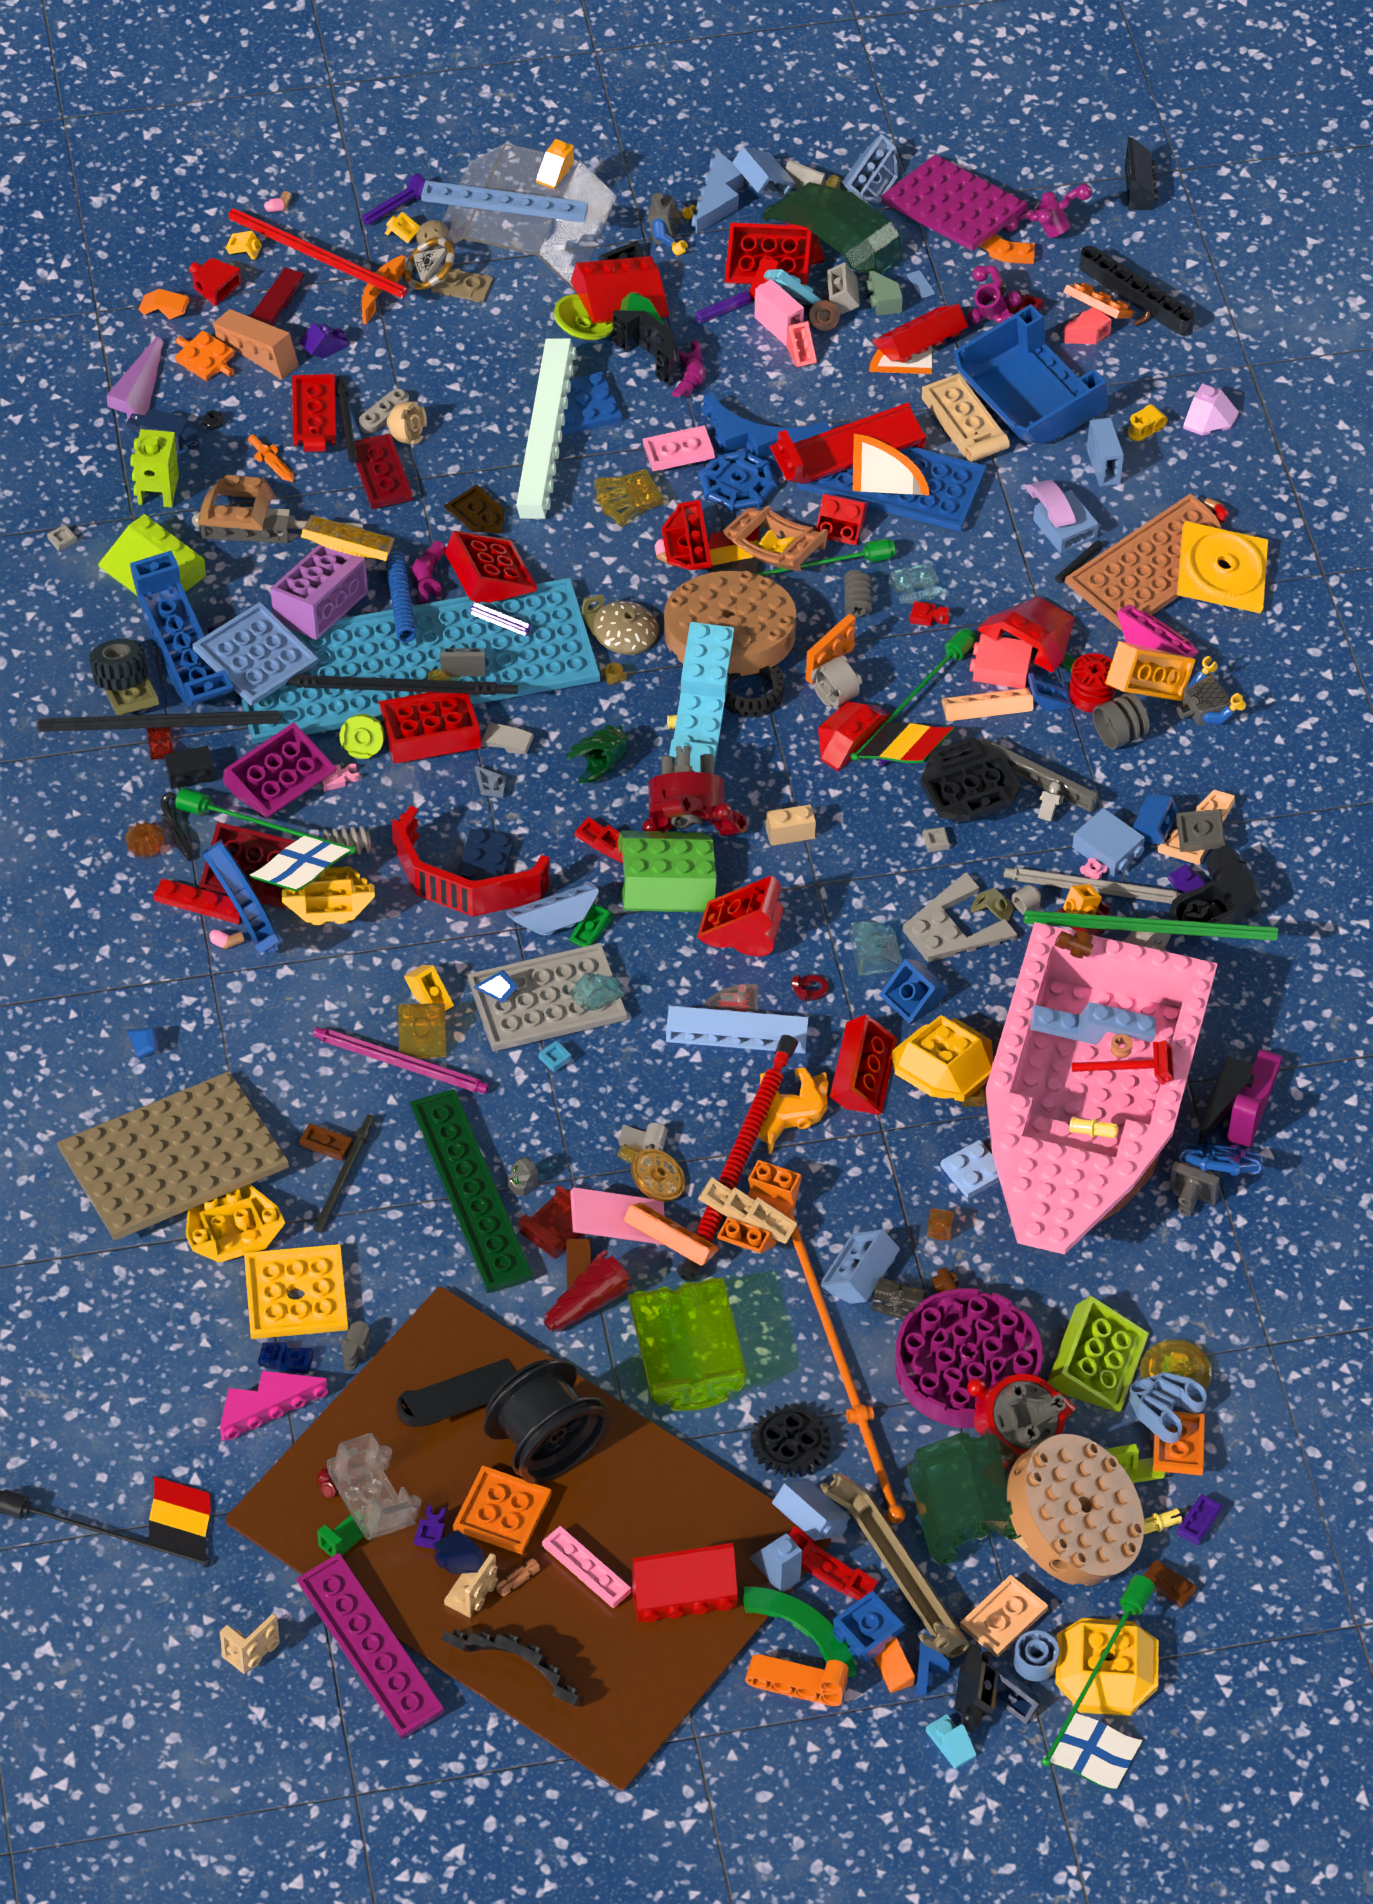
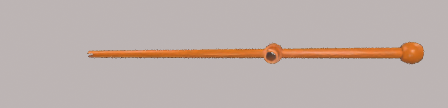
(859, 1412)

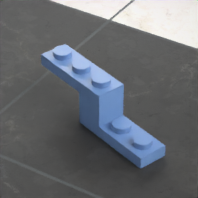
(1092, 1023)

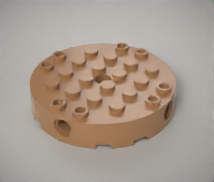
(749, 602)
(1075, 1509)

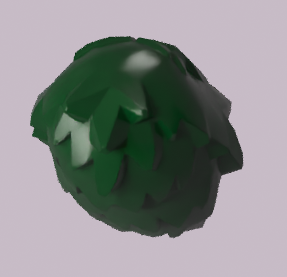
(601, 752)

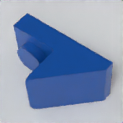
(929, 1663)

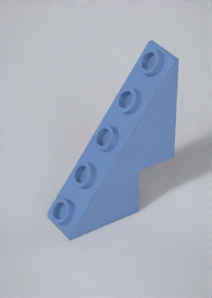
(719, 194)

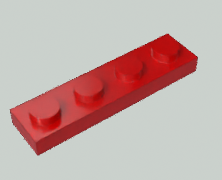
(196, 900)

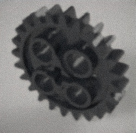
(790, 1440)

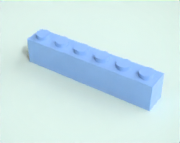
(733, 1028)

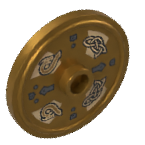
(657, 1175)

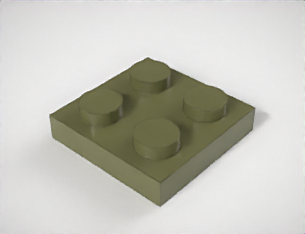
(133, 699)

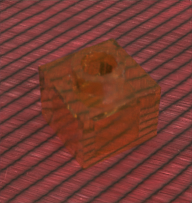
(940, 1224)

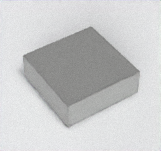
(62, 538)
(936, 839)

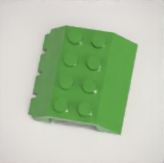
(667, 871)

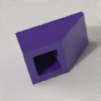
(324, 340)

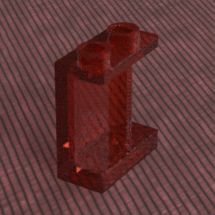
(551, 1224)

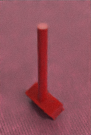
(1161, 1063)

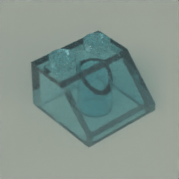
(874, 947)

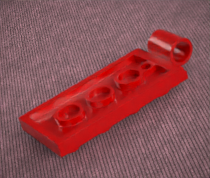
(314, 411)

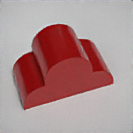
(744, 918)

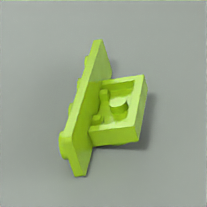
(1137, 1470)

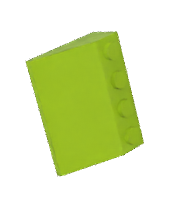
(146, 539)
(1098, 1355)

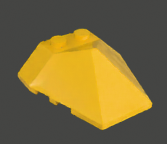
(332, 896)

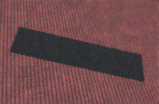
(458, 1393)

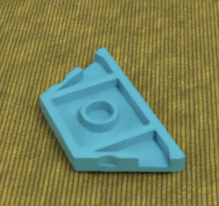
(792, 286)

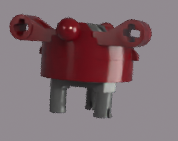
(690, 797)

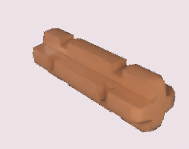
(517, 1577)

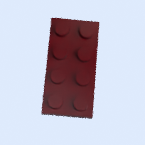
(381, 472)

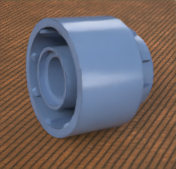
(1040, 1645)

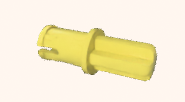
(1093, 1128)
(1161, 1521)

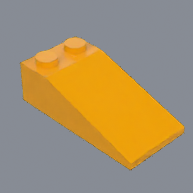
(1149, 671)

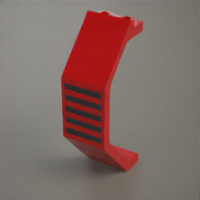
(458, 892)

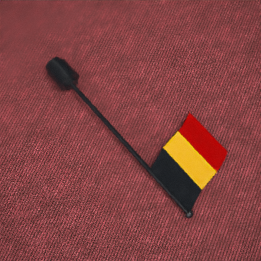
(176, 1519)

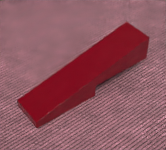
(278, 296)

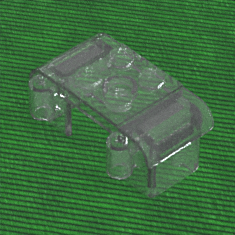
(367, 1490)

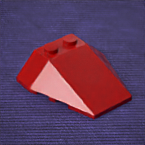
(1036, 624)

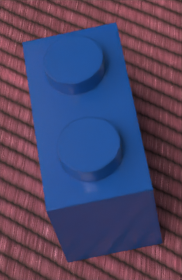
(1156, 818)

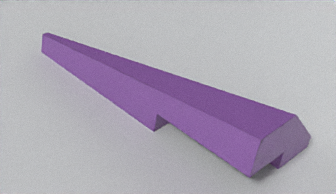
(137, 385)

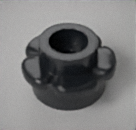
(213, 420)

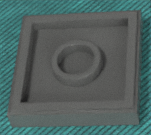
(1200, 830)

